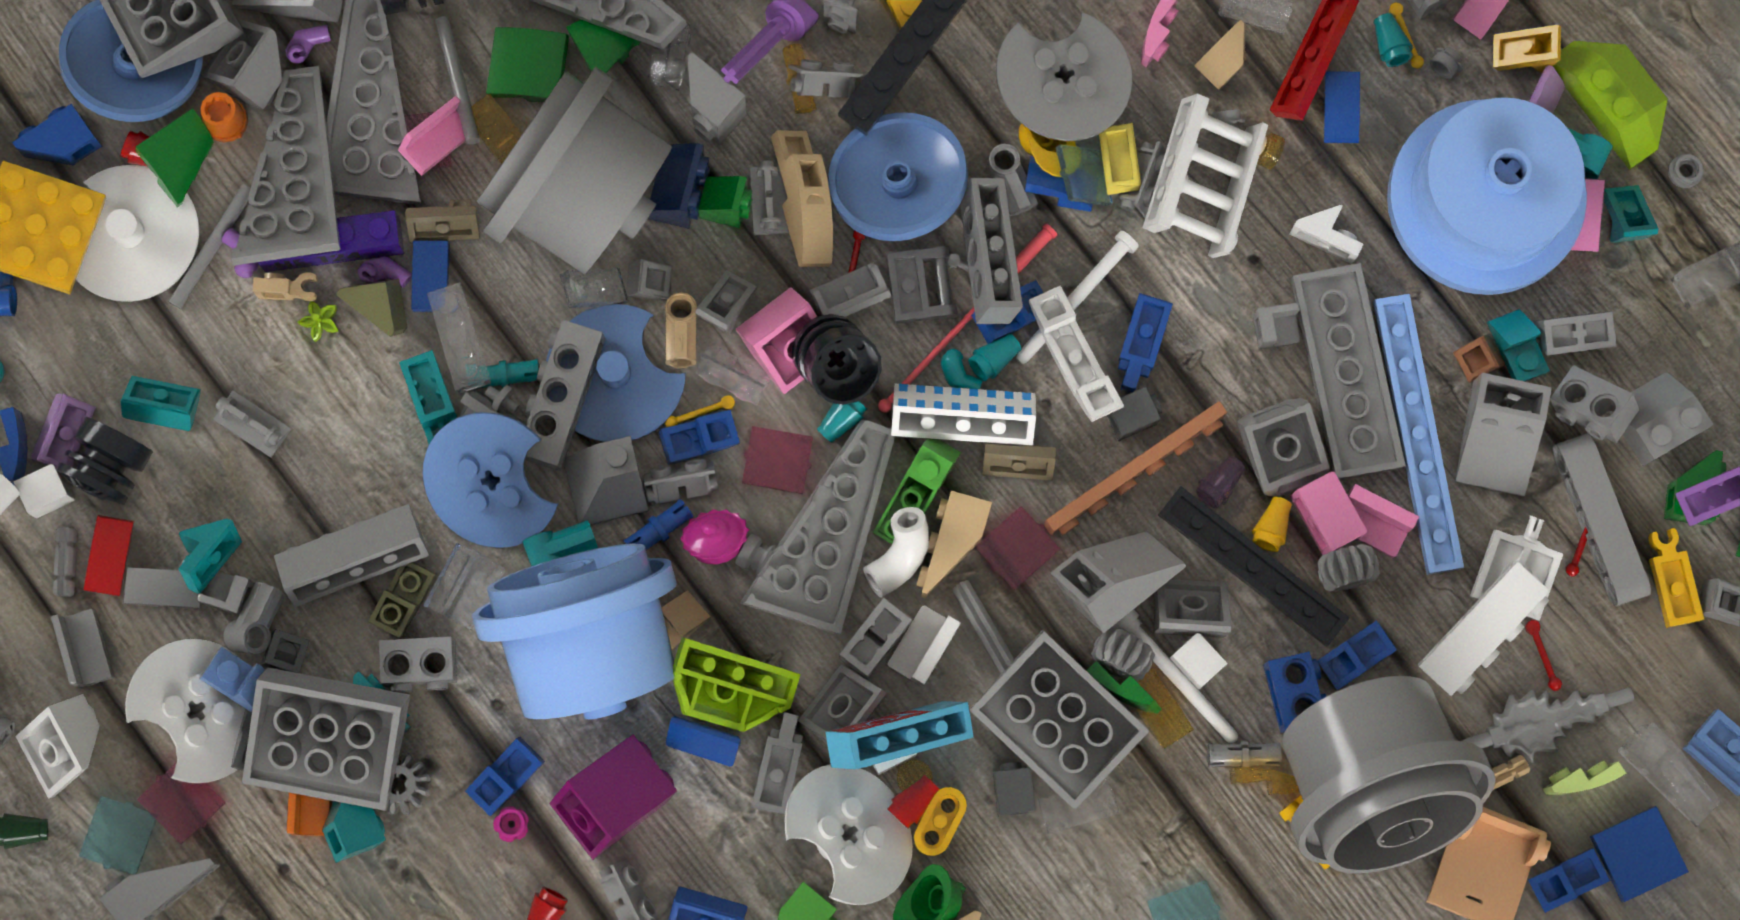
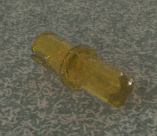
(793, 55)

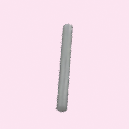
(457, 80)
(210, 247)

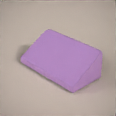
(1548, 89)
(59, 430)

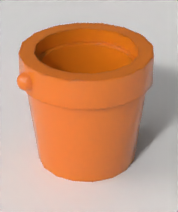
(224, 117)

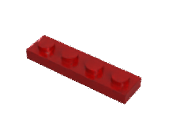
(1313, 58)

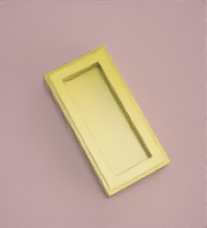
(1120, 159)

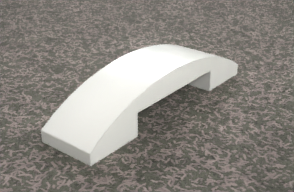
(1073, 355)

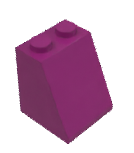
(613, 796)

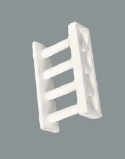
(1175, 181)

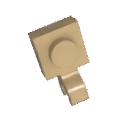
(276, 287)

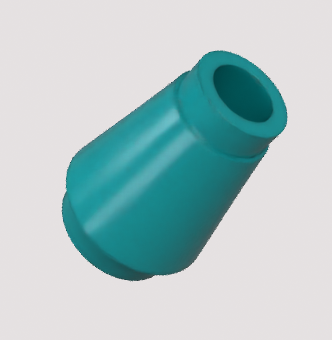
(1392, 42)
(994, 357)
(841, 419)

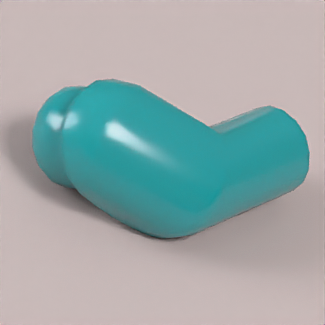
(955, 372)

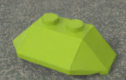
(1615, 96)
(730, 686)

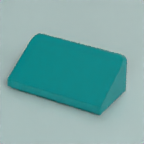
(160, 403)

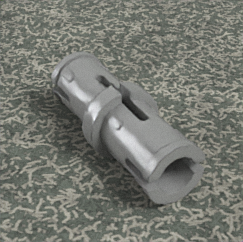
(1244, 754)

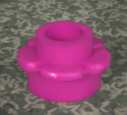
(511, 814)

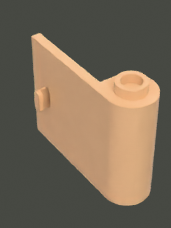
(1488, 865)

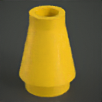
(1272, 527)

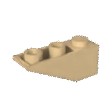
(959, 533)

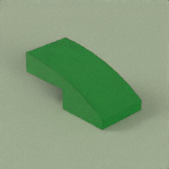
(1128, 692)

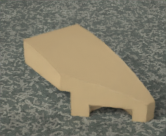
(1225, 57)

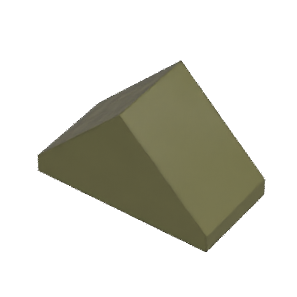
(379, 303)

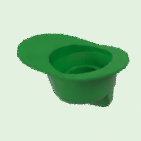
(931, 897)

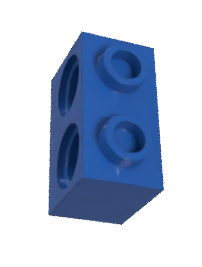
(1284, 693)

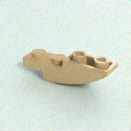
(808, 202)

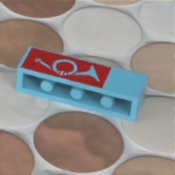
(899, 735)

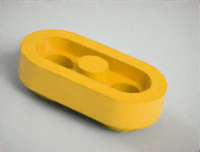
(940, 822)

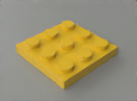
(45, 226)

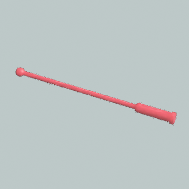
(1022, 260)

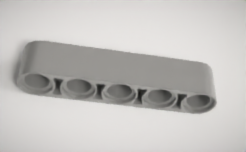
(1603, 518)

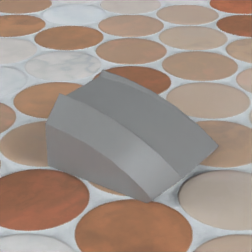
(1284, 446)

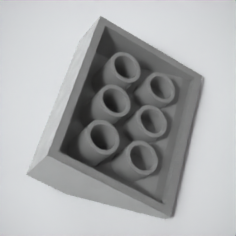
(171, 31)
(1059, 719)
(325, 738)

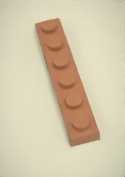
(1148, 462)

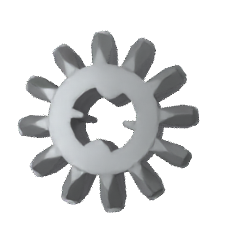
(1348, 568)
(1123, 654)
(412, 784)

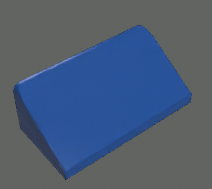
(702, 741)
(701, 906)

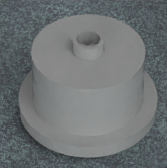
(576, 174)
(1382, 776)

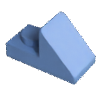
(233, 677)

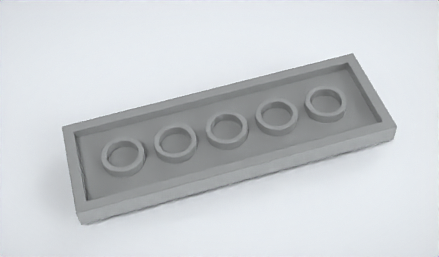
(1348, 372)

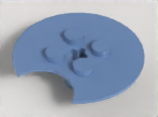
(626, 390)
(480, 481)

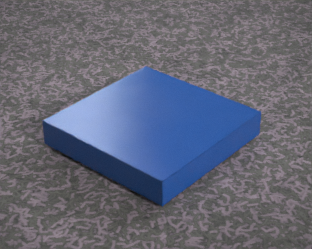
(1639, 854)

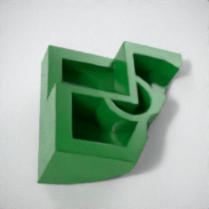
(599, 45)
(177, 154)

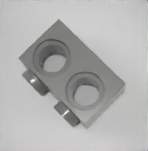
(1598, 399)
(875, 638)
(418, 653)

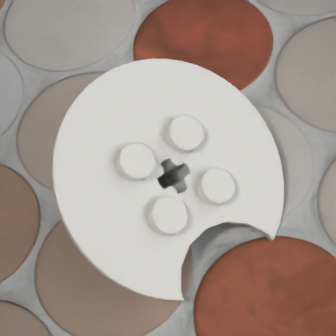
(140, 237)
(194, 714)
(852, 829)

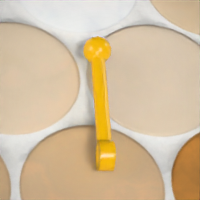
(1397, 9)
(726, 403)

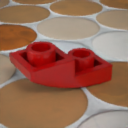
(108, 555)

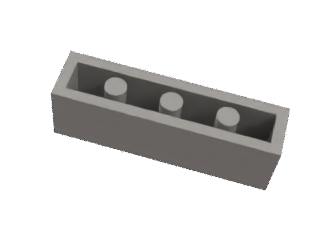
(351, 555)

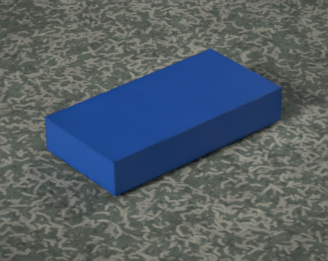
(429, 271)

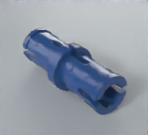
(660, 527)

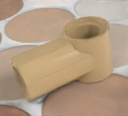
(680, 332)

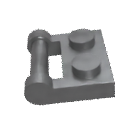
(910, 287)

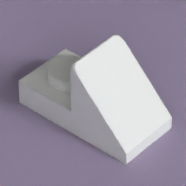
(1318, 232)

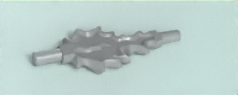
(1533, 723)

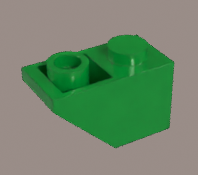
(726, 200)
(1704, 469)

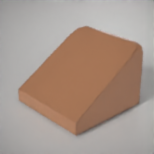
(1479, 357)

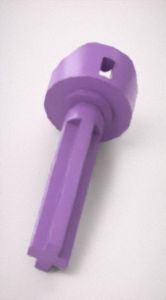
(785, 21)

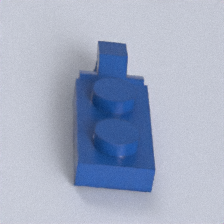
(1143, 339)

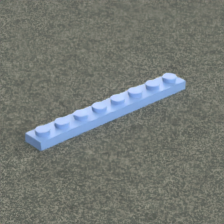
(1418, 434)

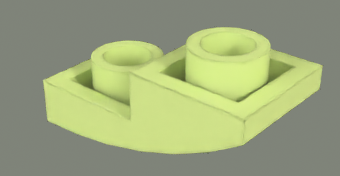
(1576, 781)

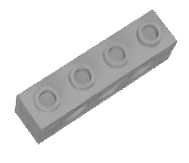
(990, 251)
(587, 345)

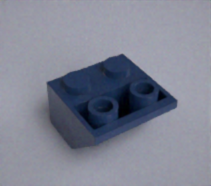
(678, 185)

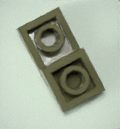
(402, 598)

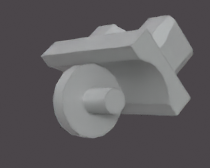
(477, 402)

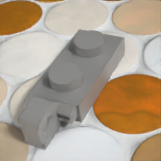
(778, 767)

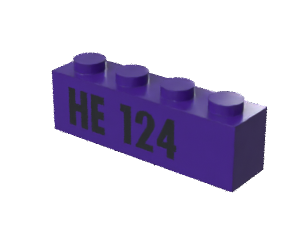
(360, 239)

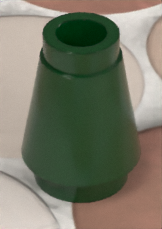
(22, 830)

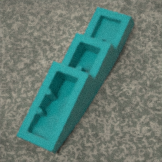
(428, 392)

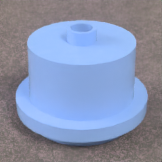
(1488, 195)
(582, 630)

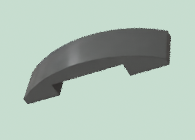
(283, 653)

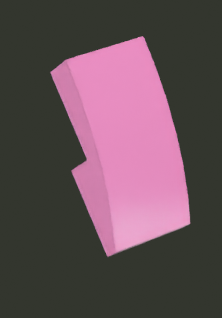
(1479, 15)
(1156, 36)
(1590, 232)

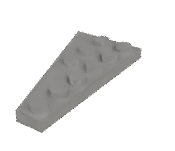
(292, 187)
(822, 550)

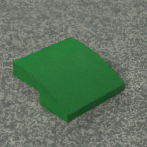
(526, 63)

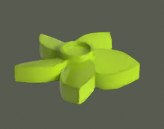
(319, 320)

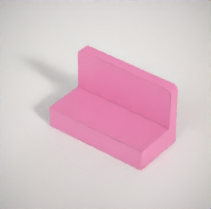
(434, 138)
(1328, 513)
(1385, 521)

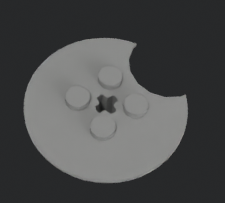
(1065, 85)

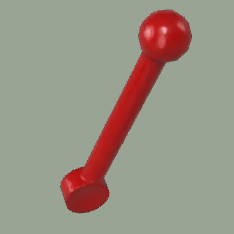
(856, 249)
(1572, 568)
(1533, 628)

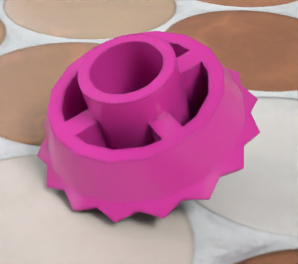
(715, 536)

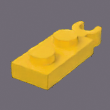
(1674, 582)

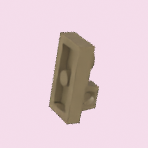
(453, 222)
(1019, 461)

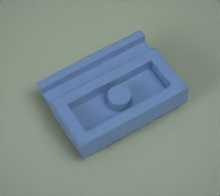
(1718, 749)

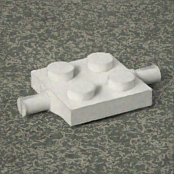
(1530, 553)

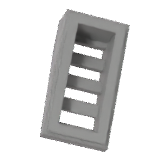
(1715, 601)

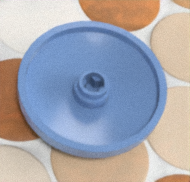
(105, 78)
(898, 177)

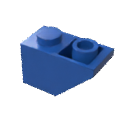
(59, 139)

